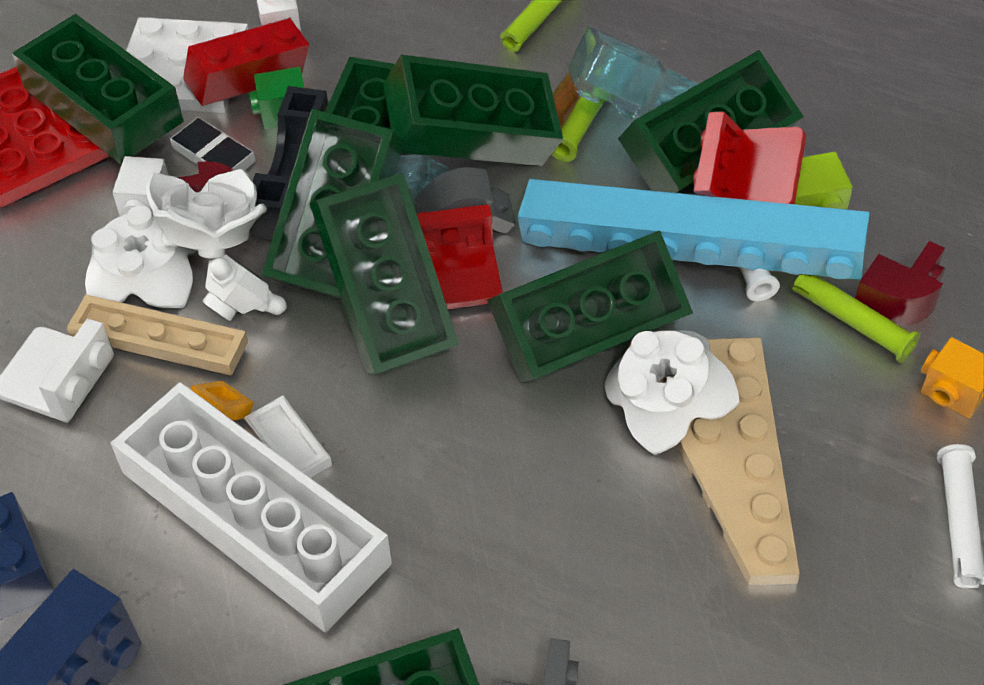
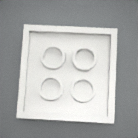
(164, 48)

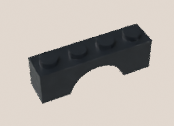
(291, 127)

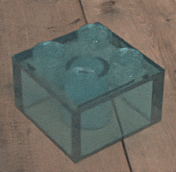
(617, 73)

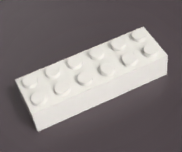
(253, 505)

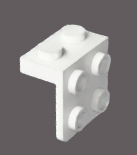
(56, 370)

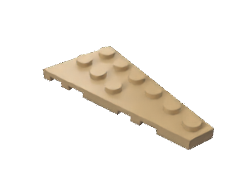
(743, 471)

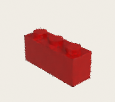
(228, 63)

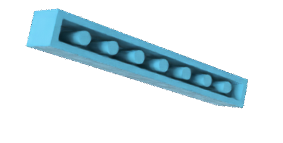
(697, 227)

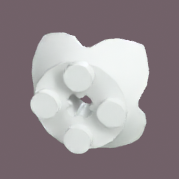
(205, 219)
(133, 260)
(663, 411)

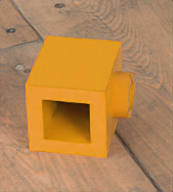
(955, 377)

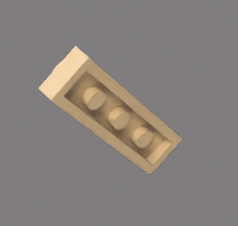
(163, 334)

